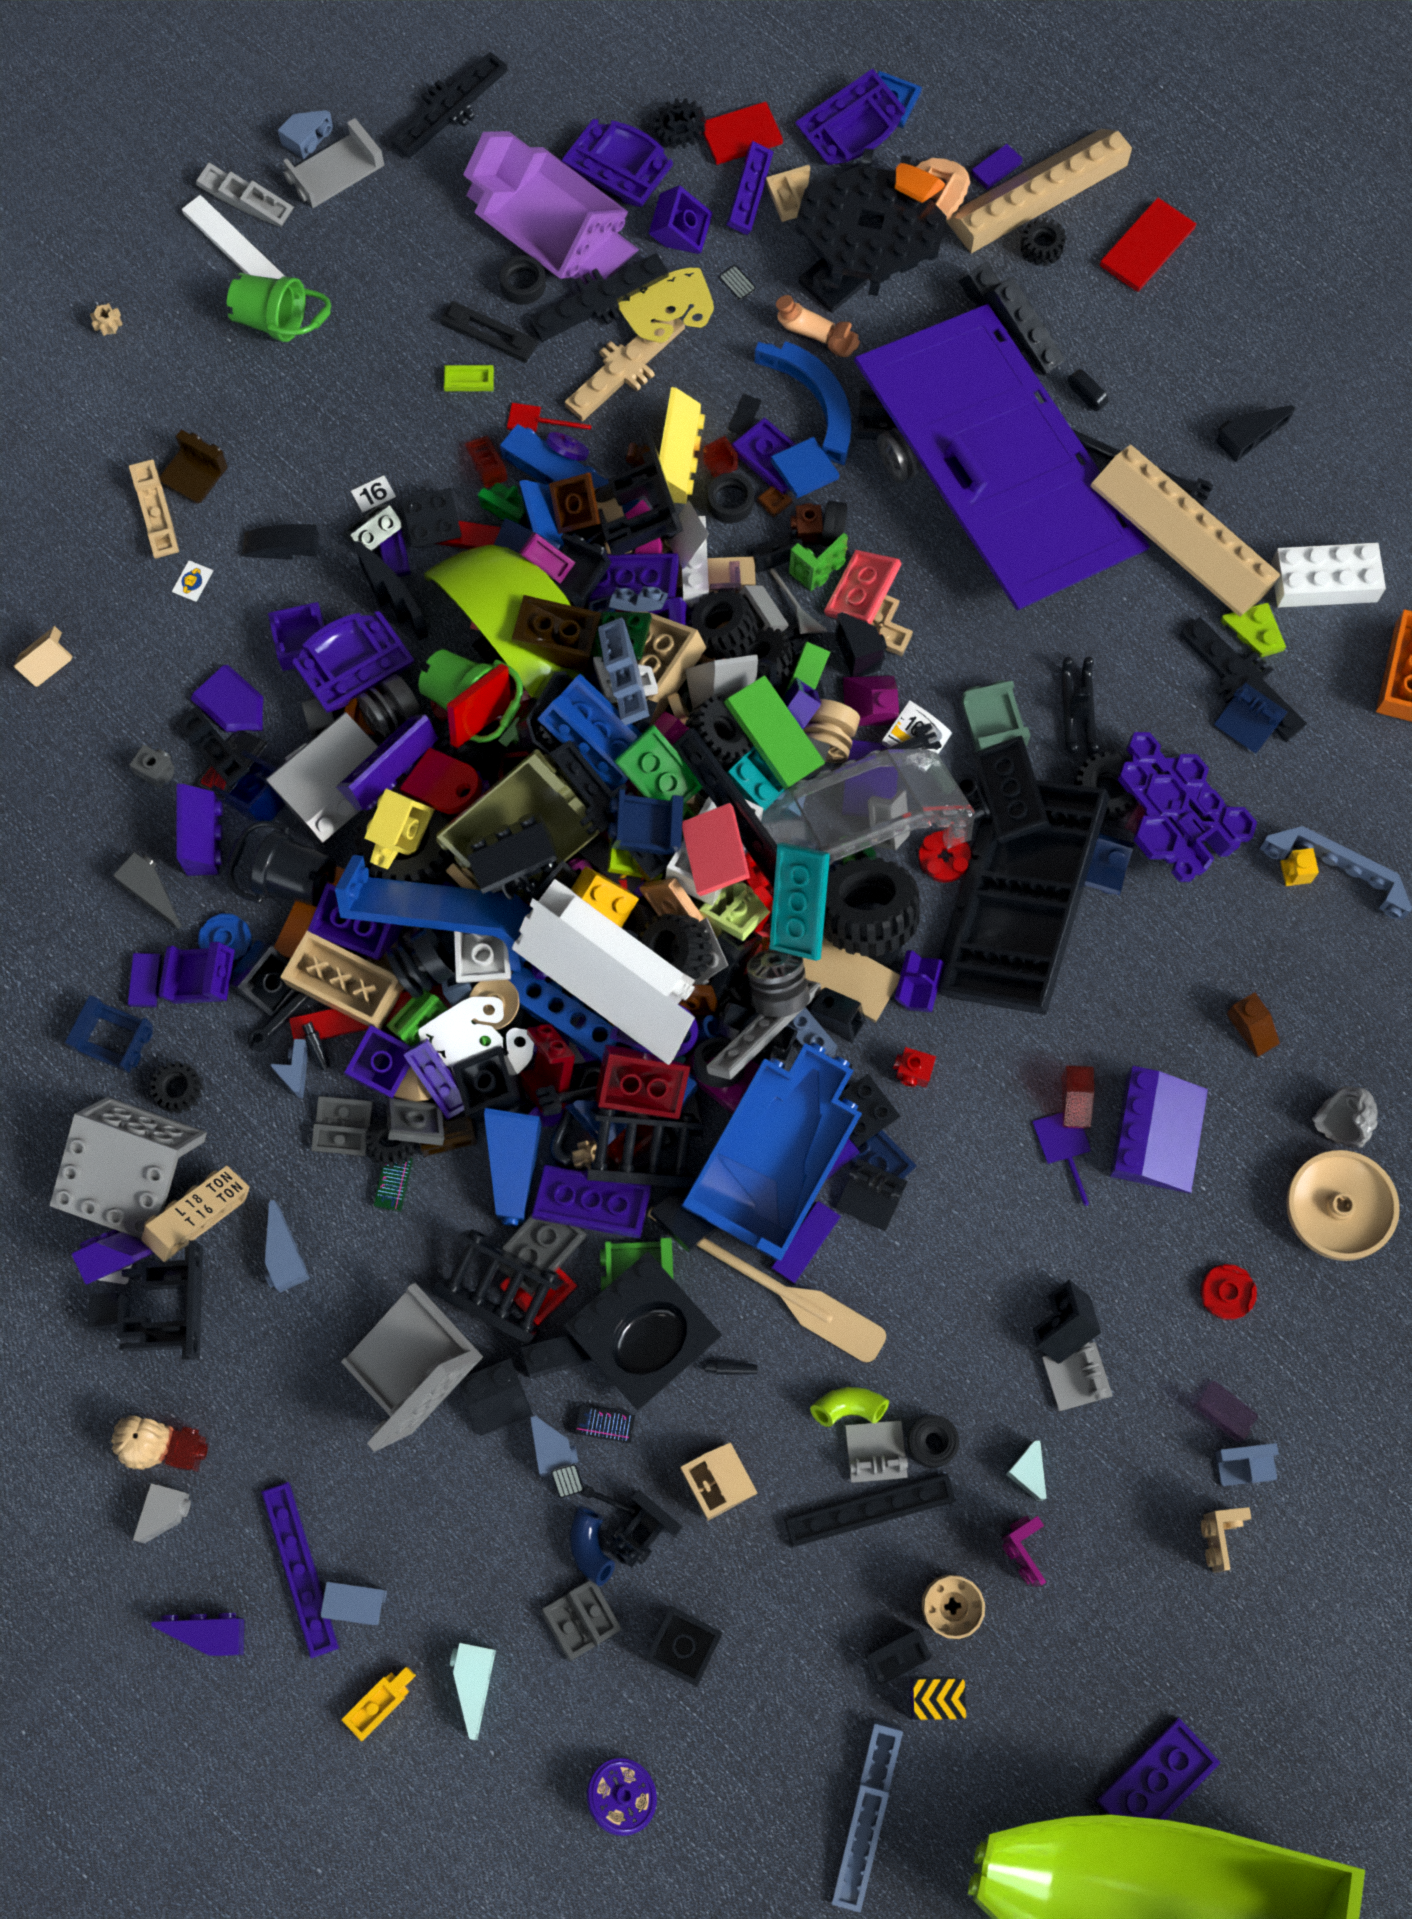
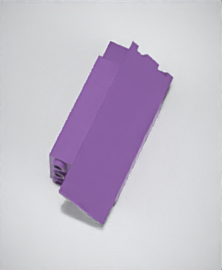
(546, 208)

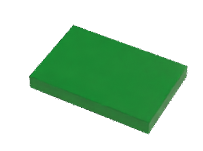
(657, 768)

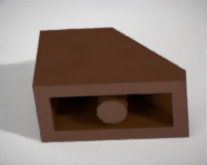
(1254, 1024)

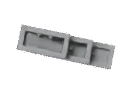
(244, 195)

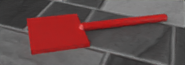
(529, 417)

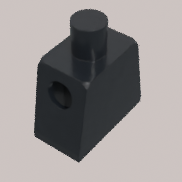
(838, 1013)

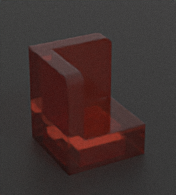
(720, 457)

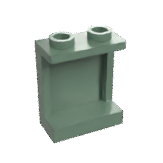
(993, 714)

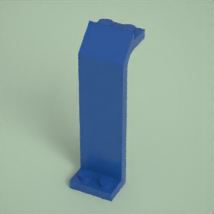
(431, 906)

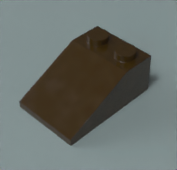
(557, 632)

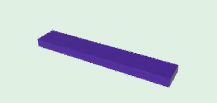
(299, 1569)

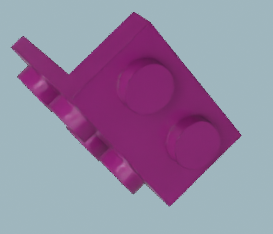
(1014, 1549)

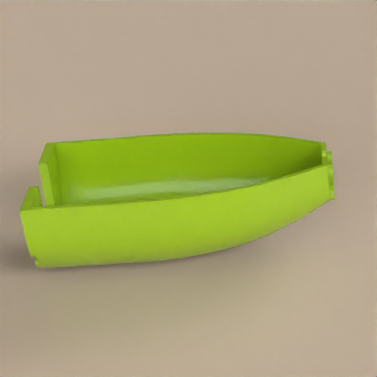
(1153, 1872)

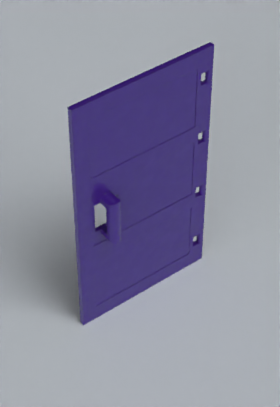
(1028, 495)

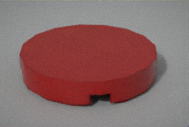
(1228, 1292)

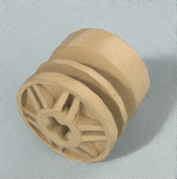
(836, 726)
(966, 1617)

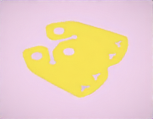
(665, 293)

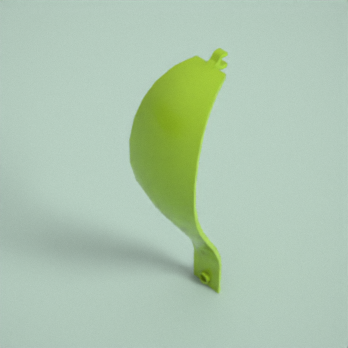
(490, 590)

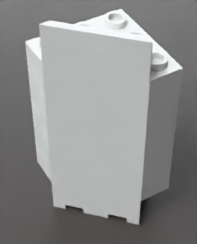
(607, 969)

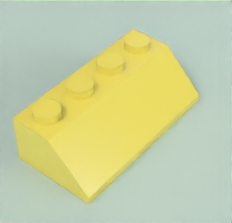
(680, 443)

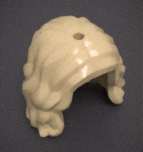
(144, 1450)

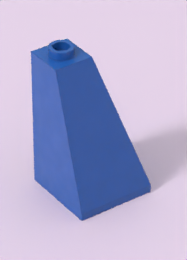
(513, 1158)

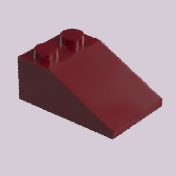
(640, 1083)

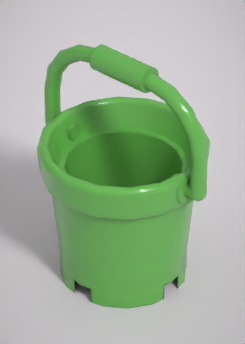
(273, 305)
(454, 674)

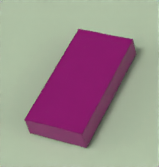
(546, 557)

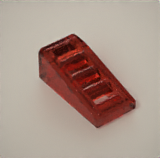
(492, 474)

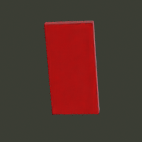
(1147, 244)

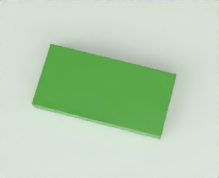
(774, 732)

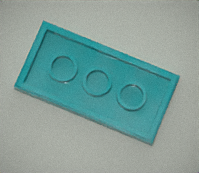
(799, 901)

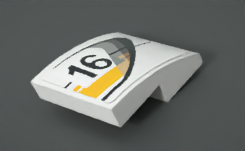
(912, 718)

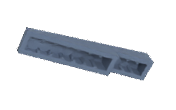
(867, 1816)

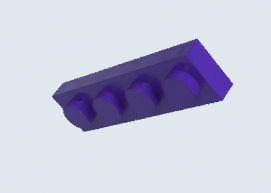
(749, 188)

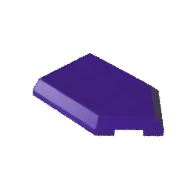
(230, 701)

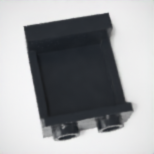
(586, 573)
(737, 957)

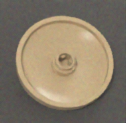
(1342, 1205)

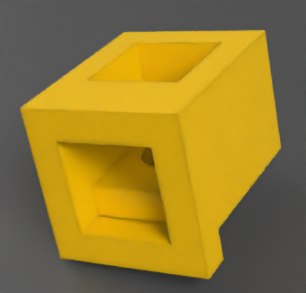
(1299, 867)

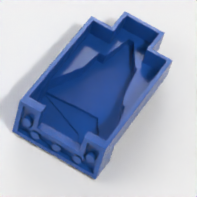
(776, 1151)

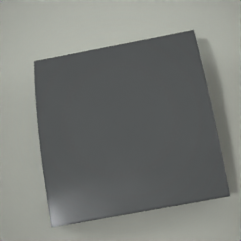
(342, 1125)
(580, 1620)

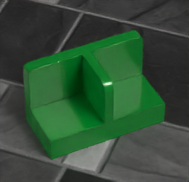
(503, 503)

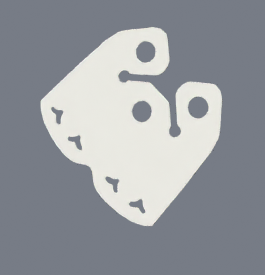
(461, 1037)

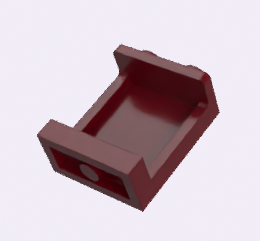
(552, 1063)

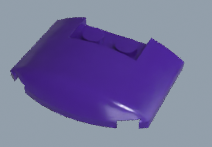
(852, 120)
(619, 160)
(350, 658)

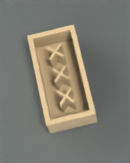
(342, 981)

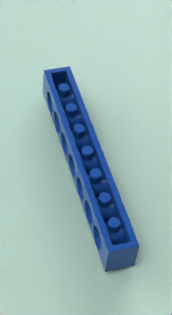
(573, 1008)

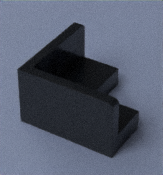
(737, 1018)
(1069, 1325)

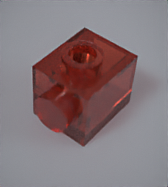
(186, 1449)

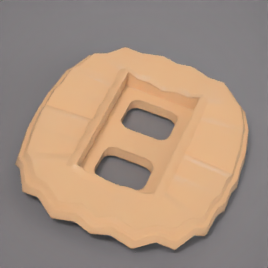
(956, 183)

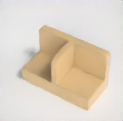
(43, 657)

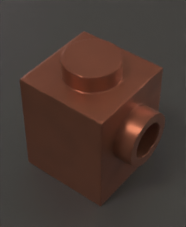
(808, 523)

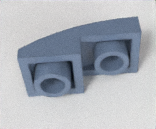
(648, 599)

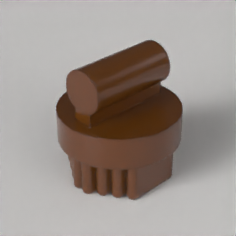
(634, 454)

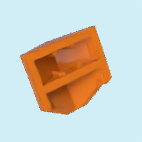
(917, 182)

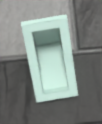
(1029, 1472)

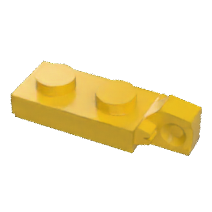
(378, 1703)

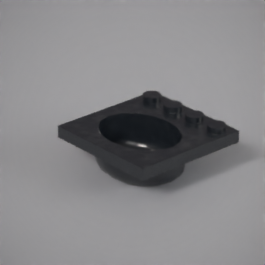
(642, 1331)

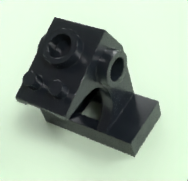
(654, 1519)

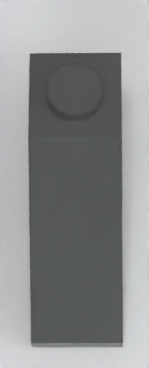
(143, 881)

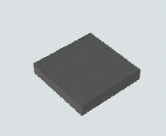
(414, 1122)

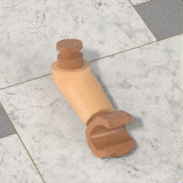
(811, 325)

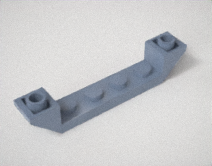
(1395, 902)

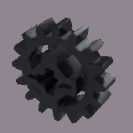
(680, 123)

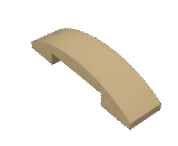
(154, 508)

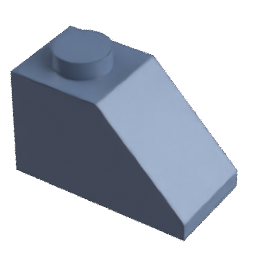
(551, 1448)

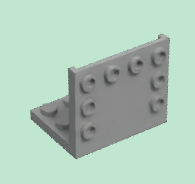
(120, 1164)
(410, 1364)

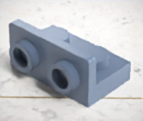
(811, 1031)

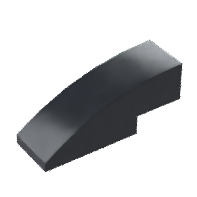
(281, 541)

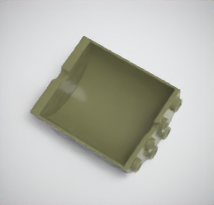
(526, 789)

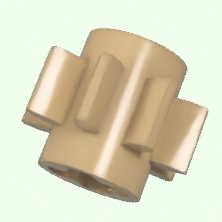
(106, 319)
(585, 1153)

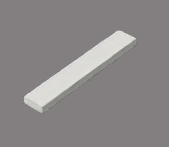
(229, 239)

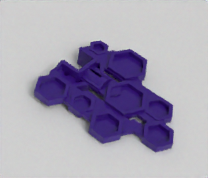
(1168, 797)

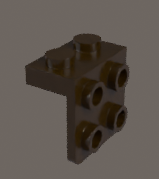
(194, 467)

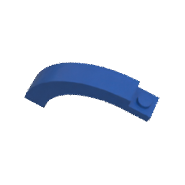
(822, 384)

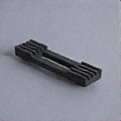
(458, 317)

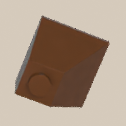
(574, 503)

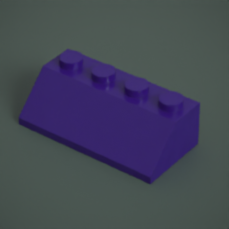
(388, 762)

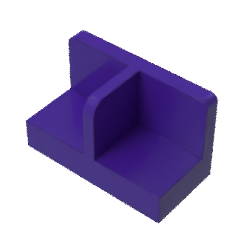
(919, 982)

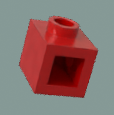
(914, 1067)

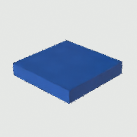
(905, 92)
(804, 467)

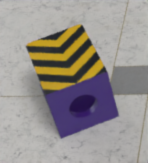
(937, 1699)

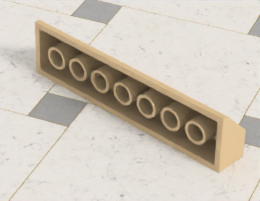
(1040, 188)
(1185, 530)

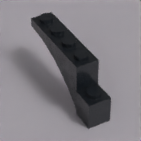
(1014, 314)

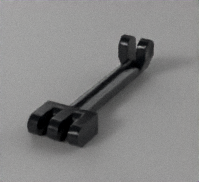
(552, 1101)

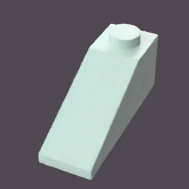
(472, 1678)

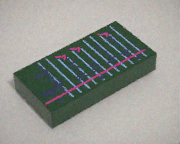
(393, 1186)

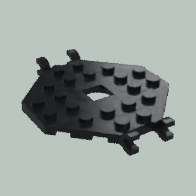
(831, 219)

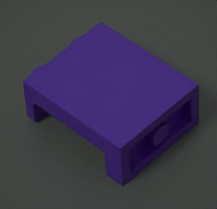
(197, 974)

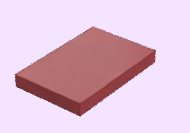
(863, 586)
(715, 849)

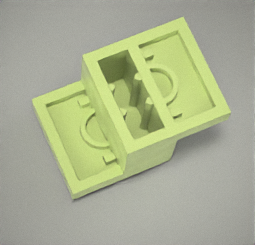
(735, 911)

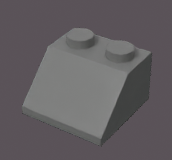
(763, 608)

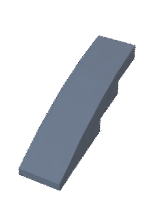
(623, 671)

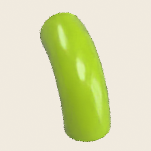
(849, 1402)

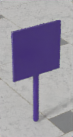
(1061, 1144)

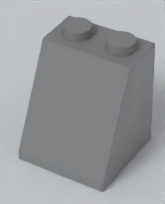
(720, 678)

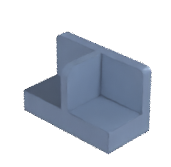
(1247, 1464)
(352, 1603)

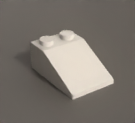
(480, 958)

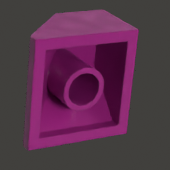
(872, 698)

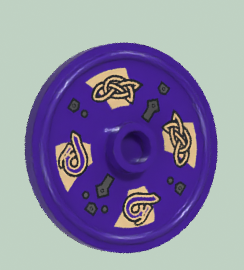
(621, 1797)

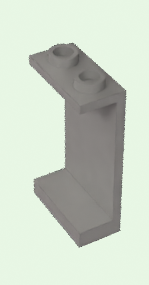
(335, 166)

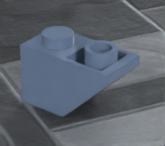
(305, 131)

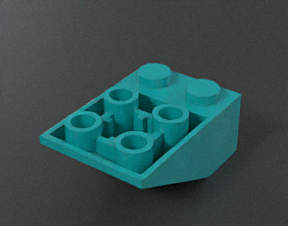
(755, 779)

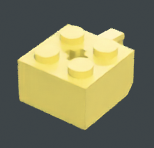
(396, 827)

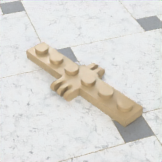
(620, 367)

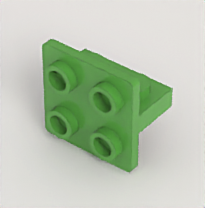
(416, 1015)

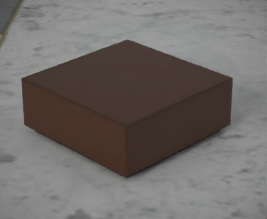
(774, 501)

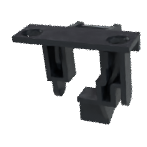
(632, 533)
(112, 1310)

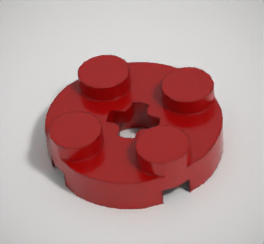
(936, 867)

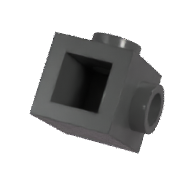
(153, 766)

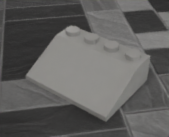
(311, 777)

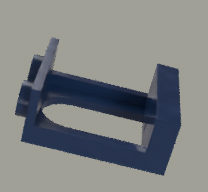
(86, 1023)

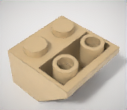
(718, 1481)

